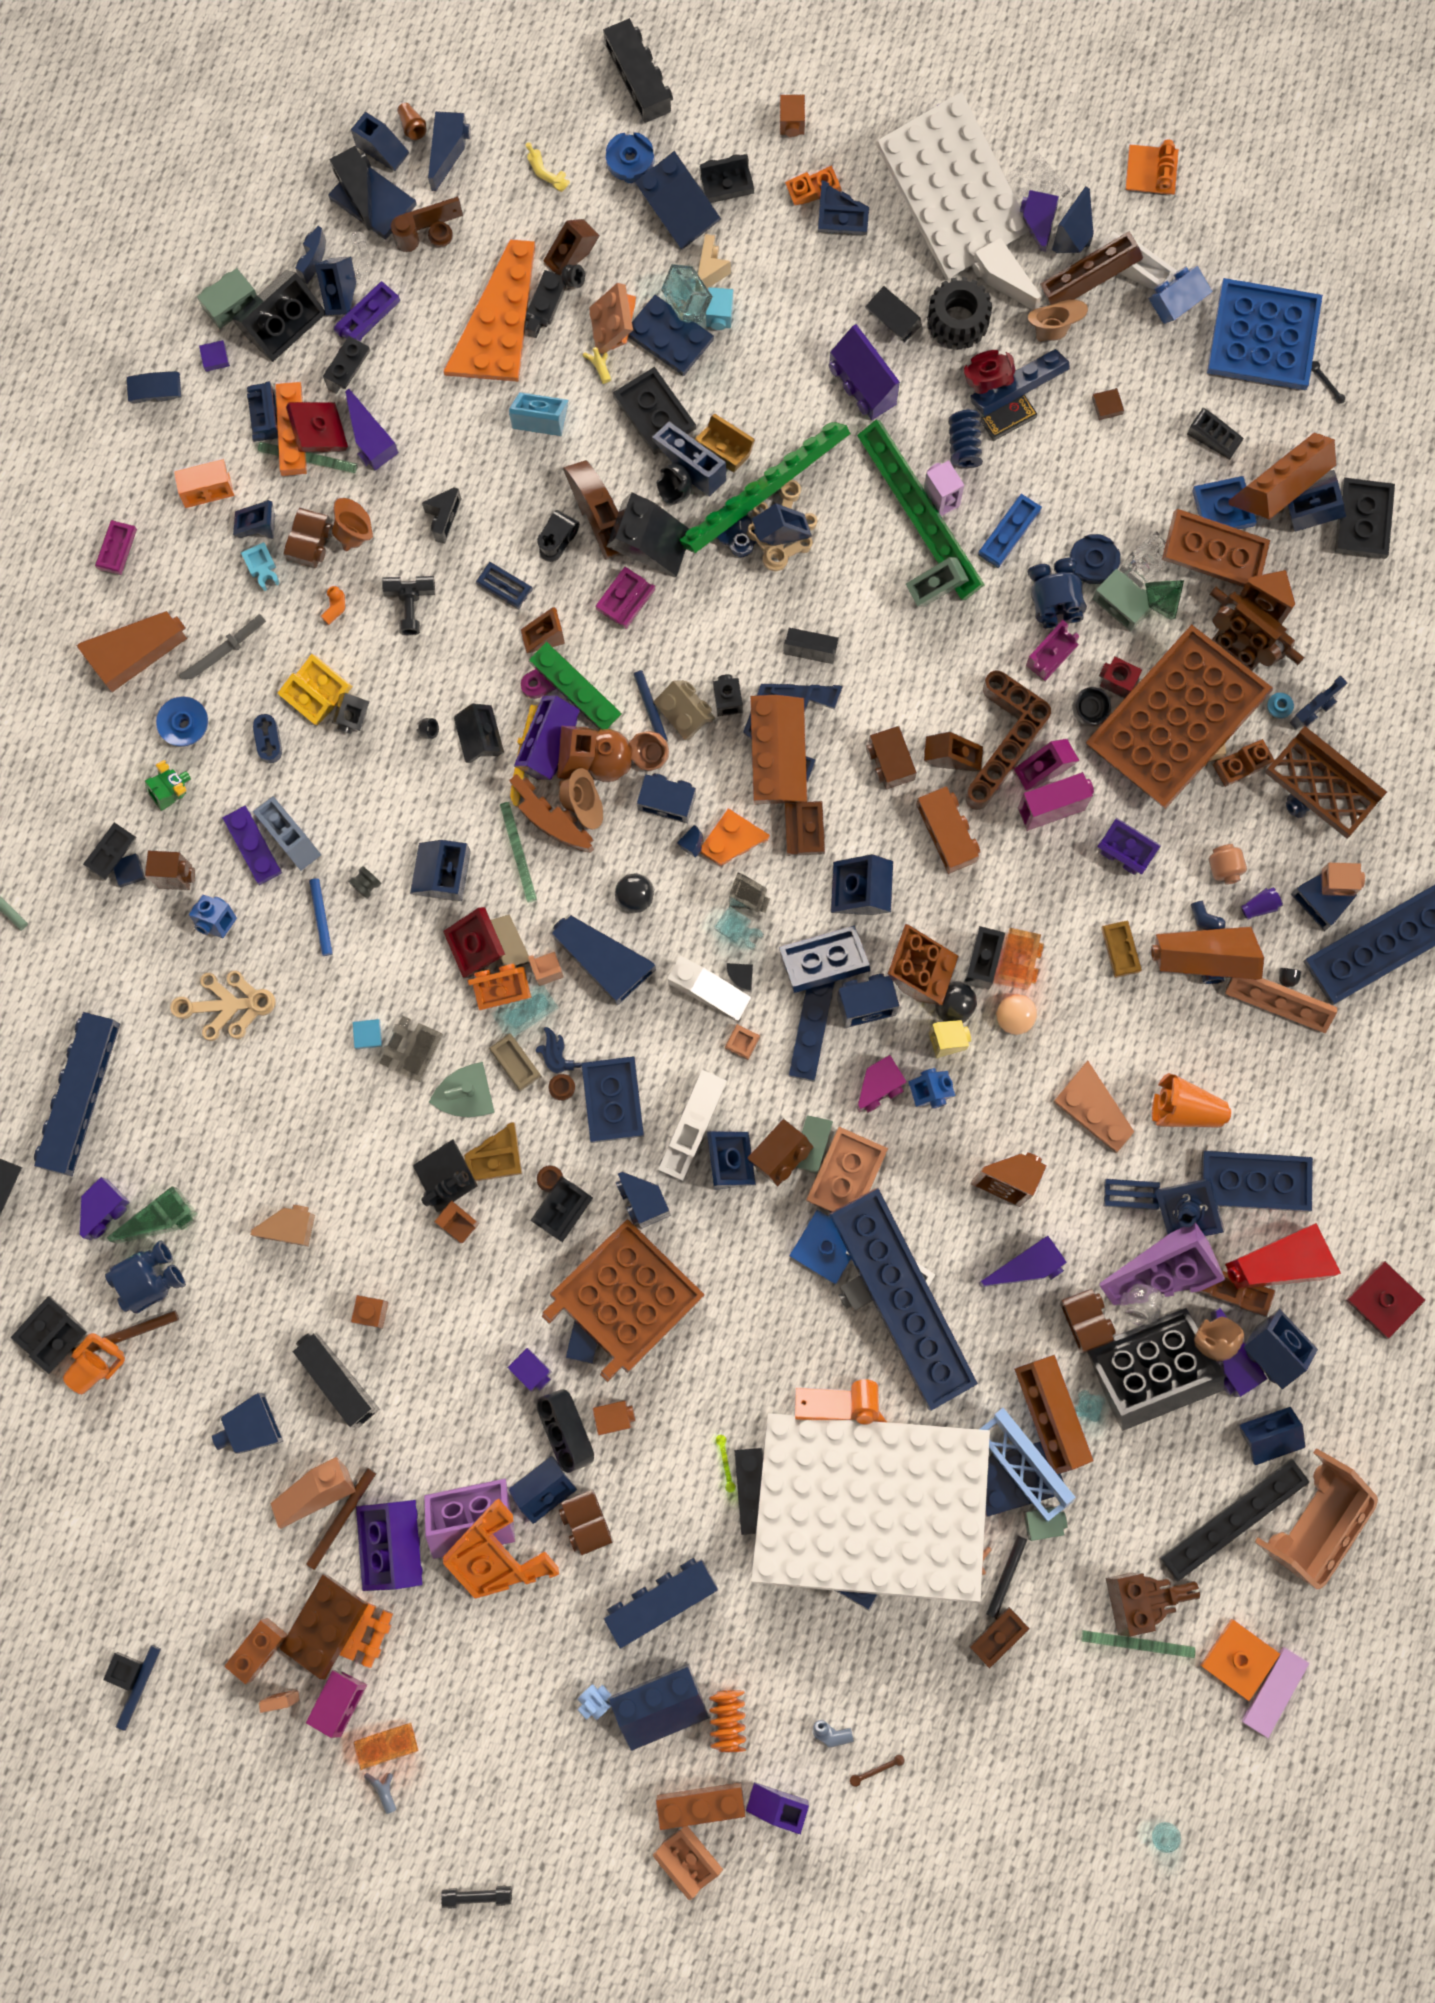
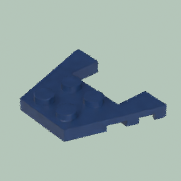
(822, 695)

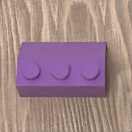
(456, 1510)

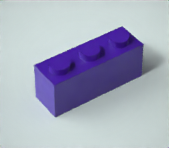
(542, 743)

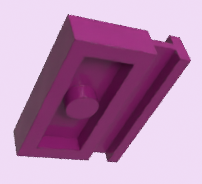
(625, 597)

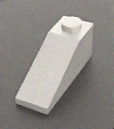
(1004, 274)
(707, 988)

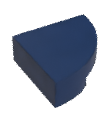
(692, 841)

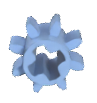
(594, 1702)

